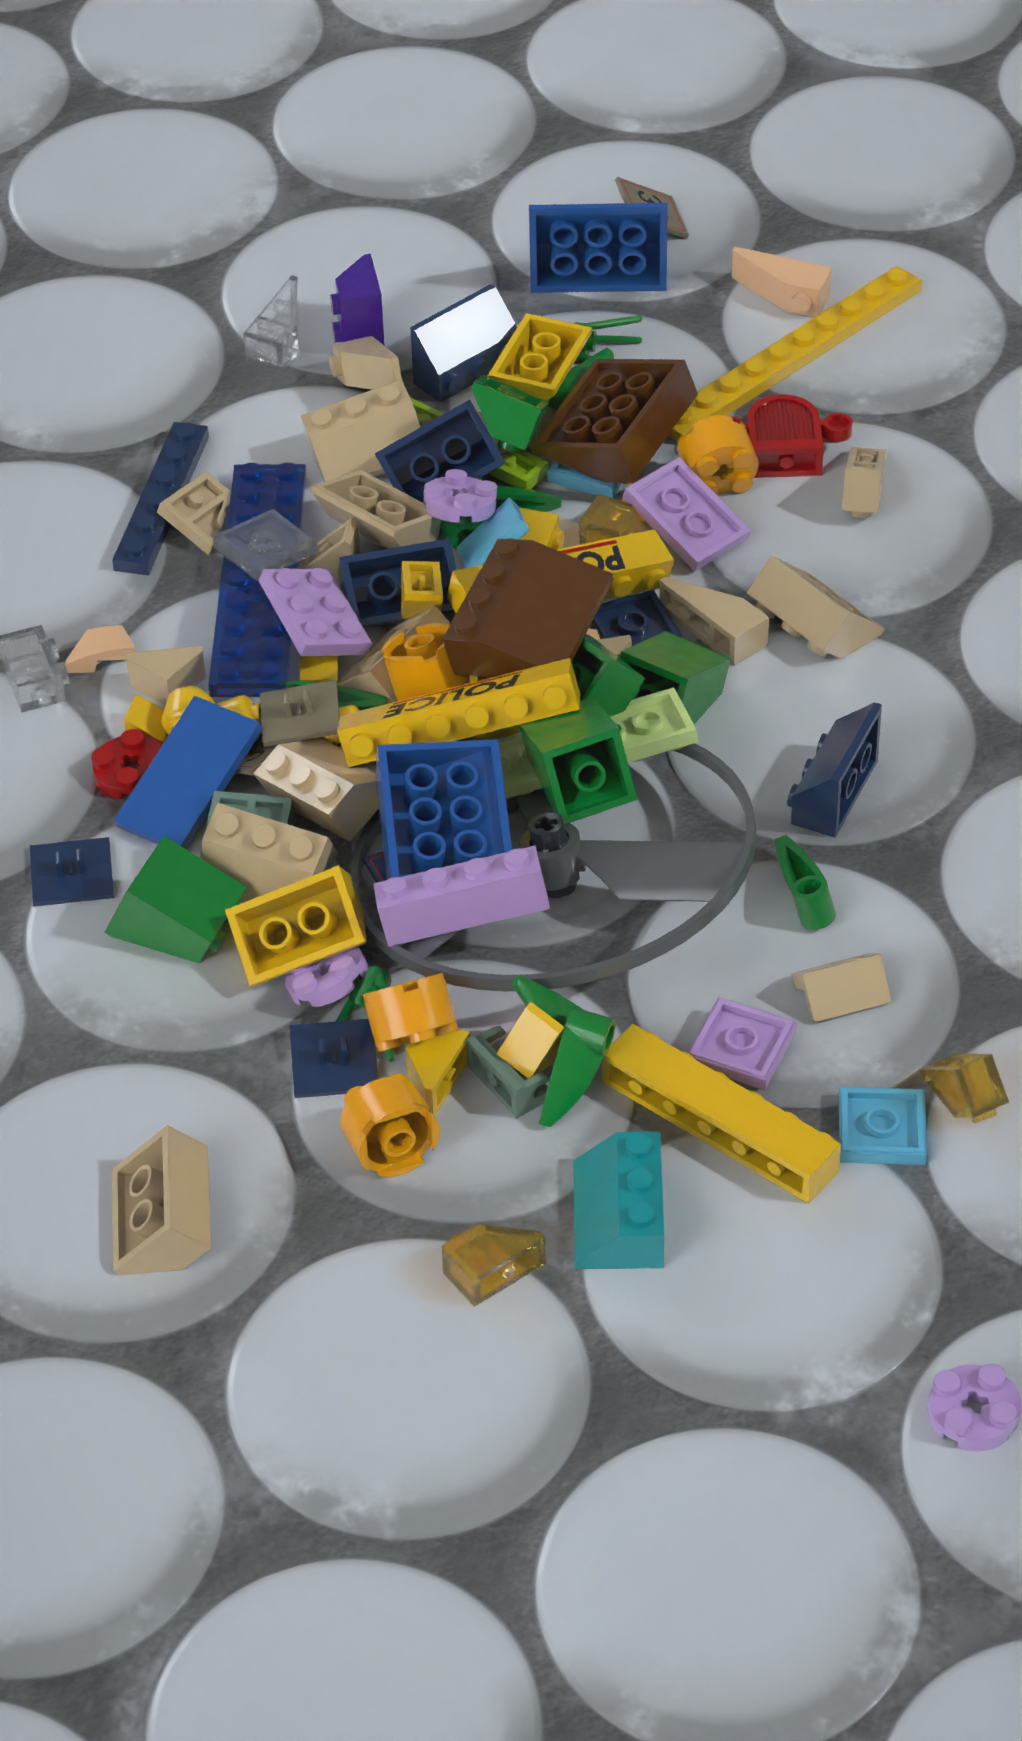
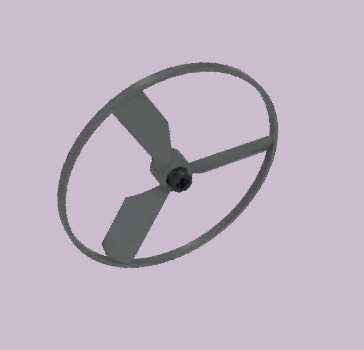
(628, 868)

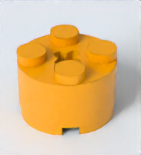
(720, 454)
(420, 662)
(410, 1012)
(389, 1125)

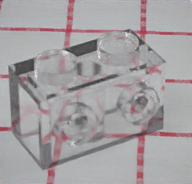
(33, 668)

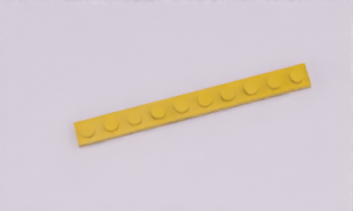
(799, 347)

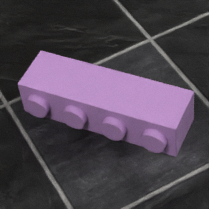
(461, 896)

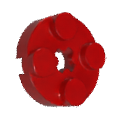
(115, 754)

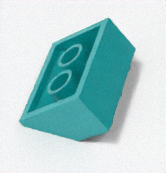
(620, 1203)

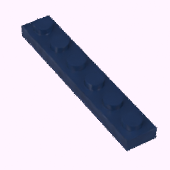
(170, 473)

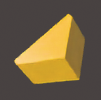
(420, 587)
(532, 1042)
(437, 1065)

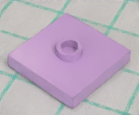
(743, 1042)

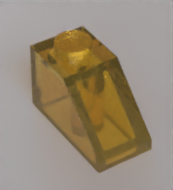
(608, 519)
(967, 1085)
(491, 1259)

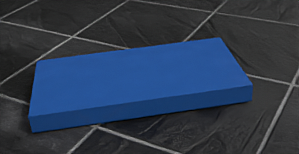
(186, 771)

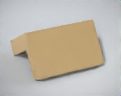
(844, 986)

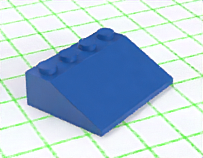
(598, 247)
(440, 804)

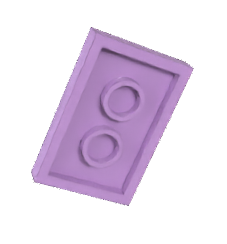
(686, 514)
(315, 612)

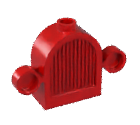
(791, 435)

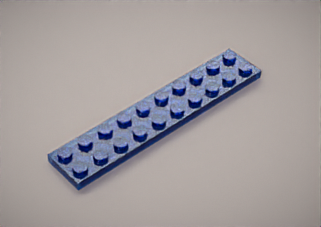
(249, 638)

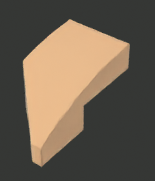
(99, 644)

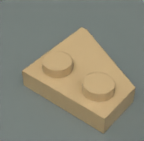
(198, 510)

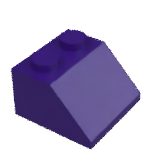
(357, 303)

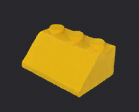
(540, 355)
(297, 925)

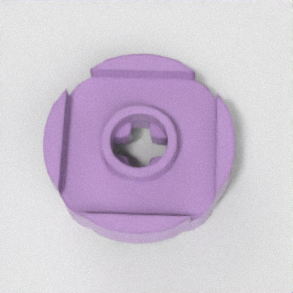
(460, 496)
(327, 979)
(974, 1384)

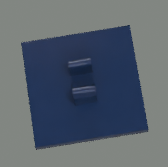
(71, 871)
(332, 1057)

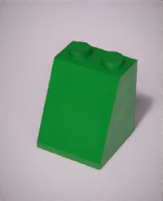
(682, 665)
(579, 761)
(176, 904)

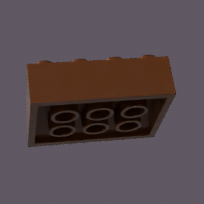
(617, 417)
(524, 610)

